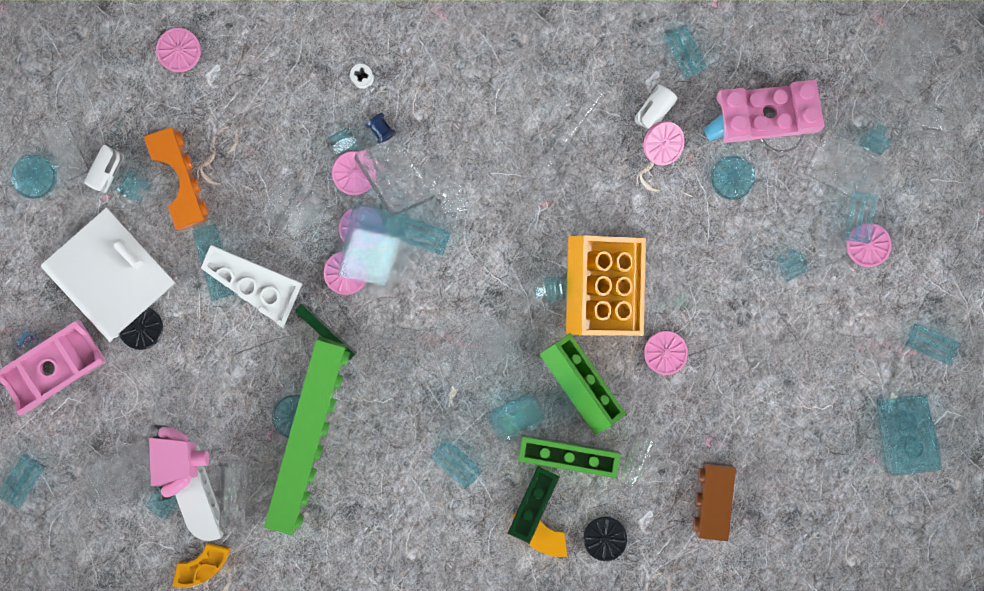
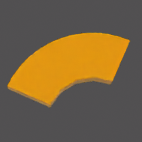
(548, 541)
(201, 568)

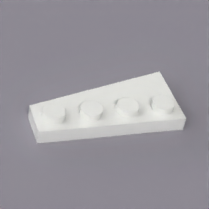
(260, 286)

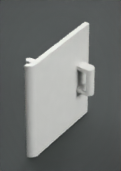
(107, 274)

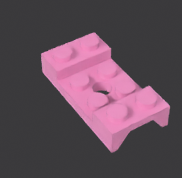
(795, 109)
(71, 353)

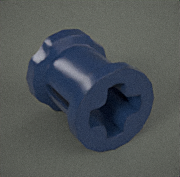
(380, 128)

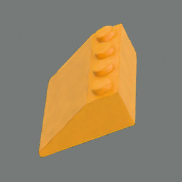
(605, 285)

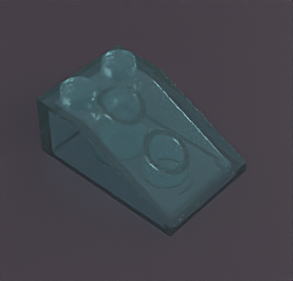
(371, 244)
(516, 416)
(908, 436)

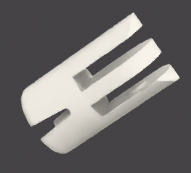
(655, 107)
(104, 169)

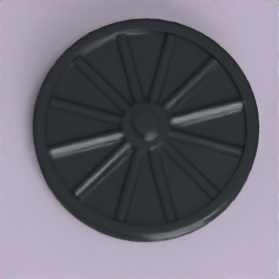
(143, 331)
(605, 538)

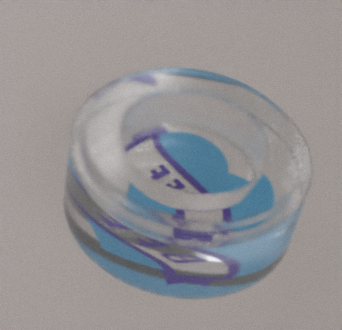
(24, 340)

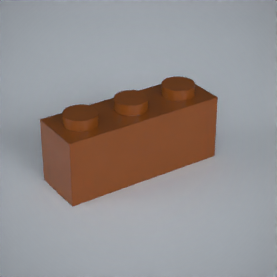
(714, 501)

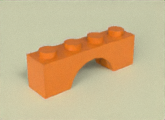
(187, 208)

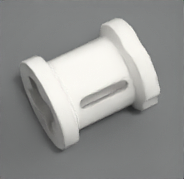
(357, 69)

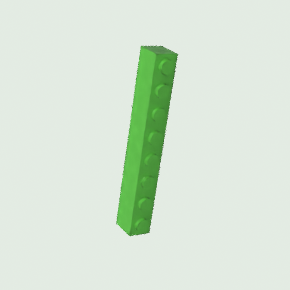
(305, 436)

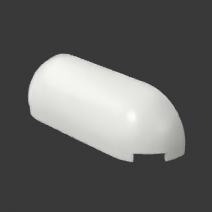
(200, 507)

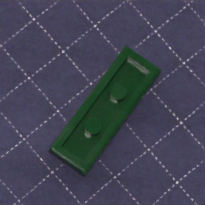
(321, 327)
(533, 505)

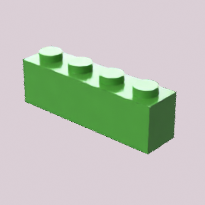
(582, 384)
(569, 456)

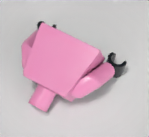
(173, 461)

